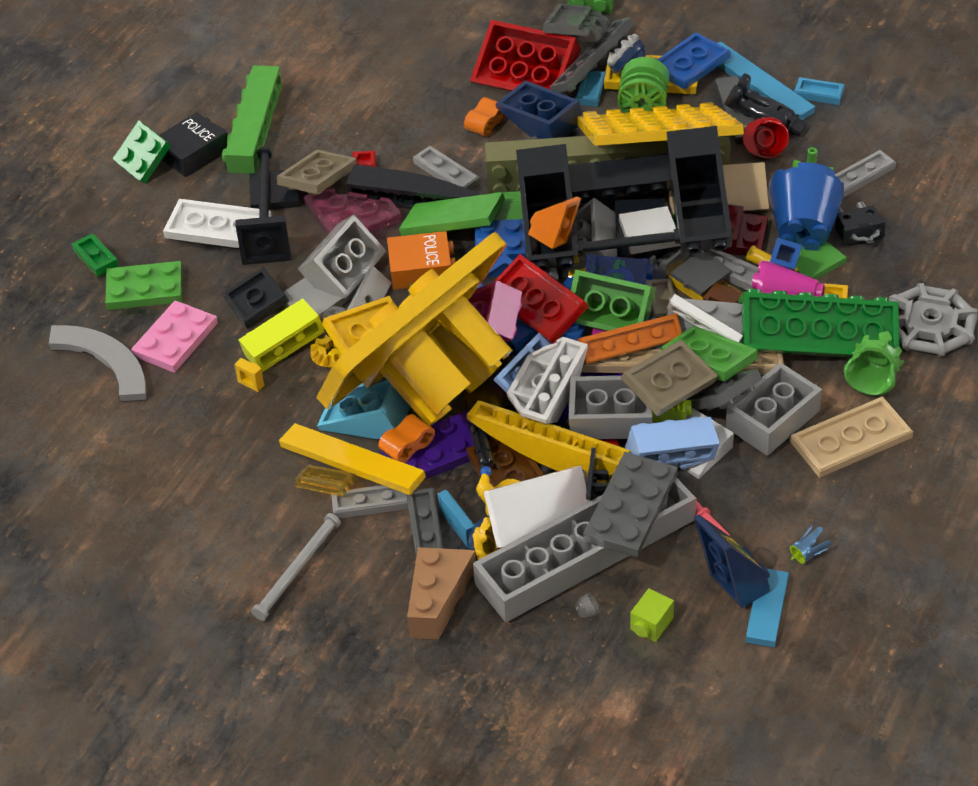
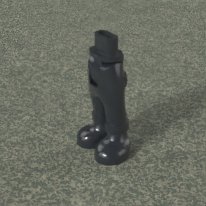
(759, 106)

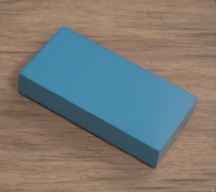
(591, 89)
(820, 90)
(455, 516)

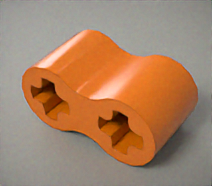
(483, 117)
(406, 438)

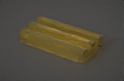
(325, 480)

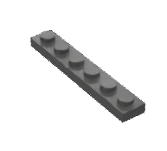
(591, 56)

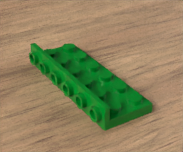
(814, 323)

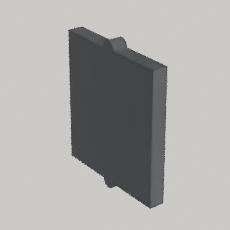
(701, 273)

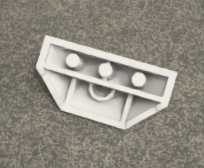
(544, 380)

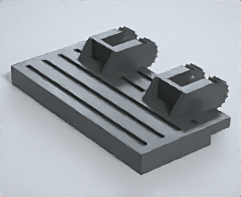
(577, 21)

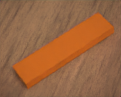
(631, 338)

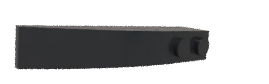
(402, 187)

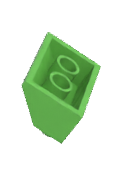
(612, 301)

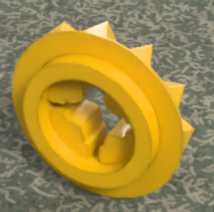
(319, 354)

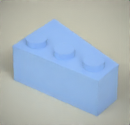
(675, 442)

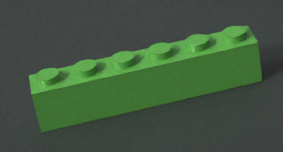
(252, 119)

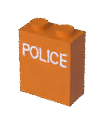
(417, 254)

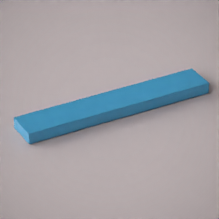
(766, 84)

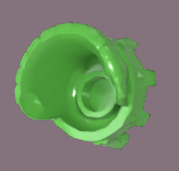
(873, 366)

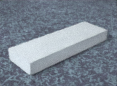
(700, 318)

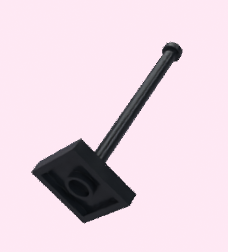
(264, 237)

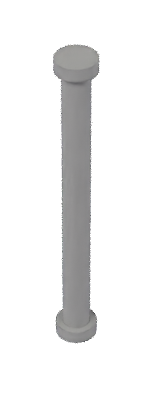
(261, 611)

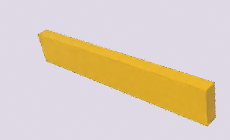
(352, 459)

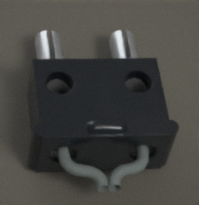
(860, 224)

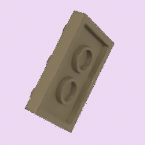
(316, 172)
(669, 377)

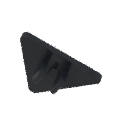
(594, 475)

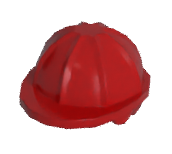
(765, 137)

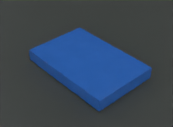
(693, 59)

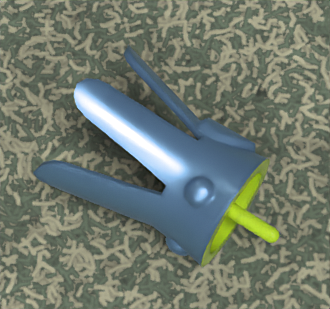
(803, 551)

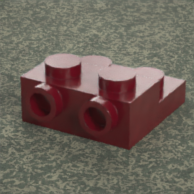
(746, 230)

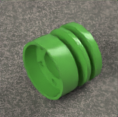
(643, 84)

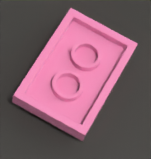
(174, 336)

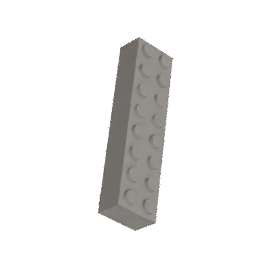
(558, 558)

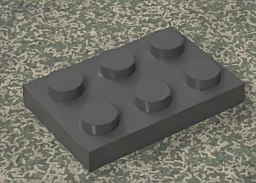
(722, 393)

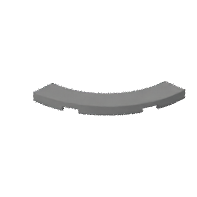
(108, 351)

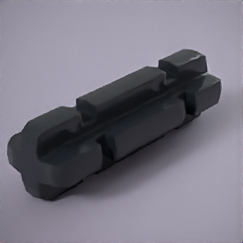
(482, 446)

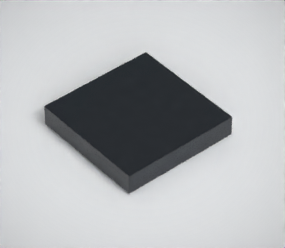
(279, 195)
(255, 297)

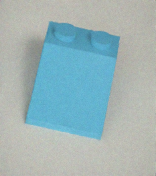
(366, 412)

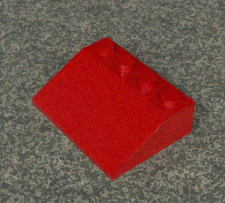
(520, 54)

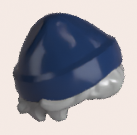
(629, 50)

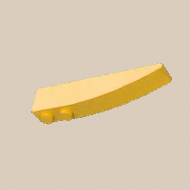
(545, 442)

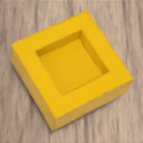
(249, 374)

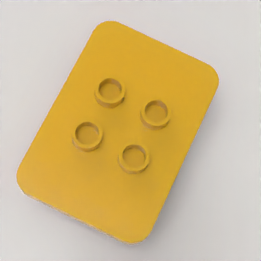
(429, 343)

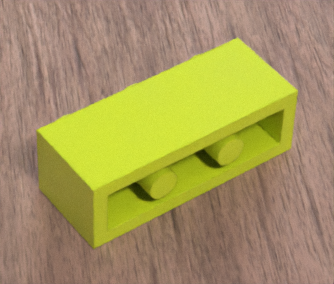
(282, 335)

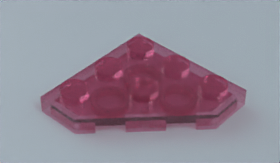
(333, 208)

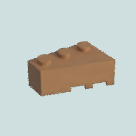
(436, 588)

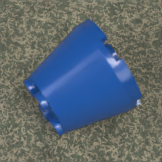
(805, 203)

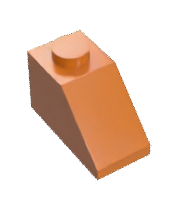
(554, 223)

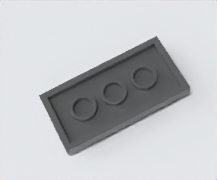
(630, 504)

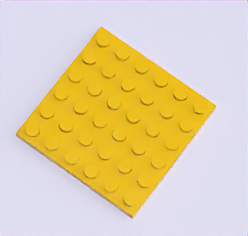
(652, 125)

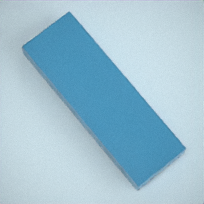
(767, 611)

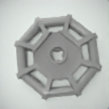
(934, 303)

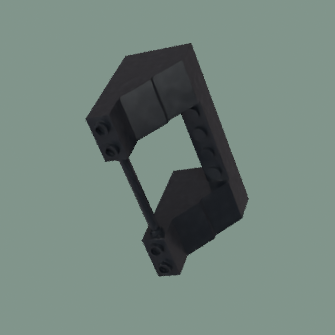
(688, 170)

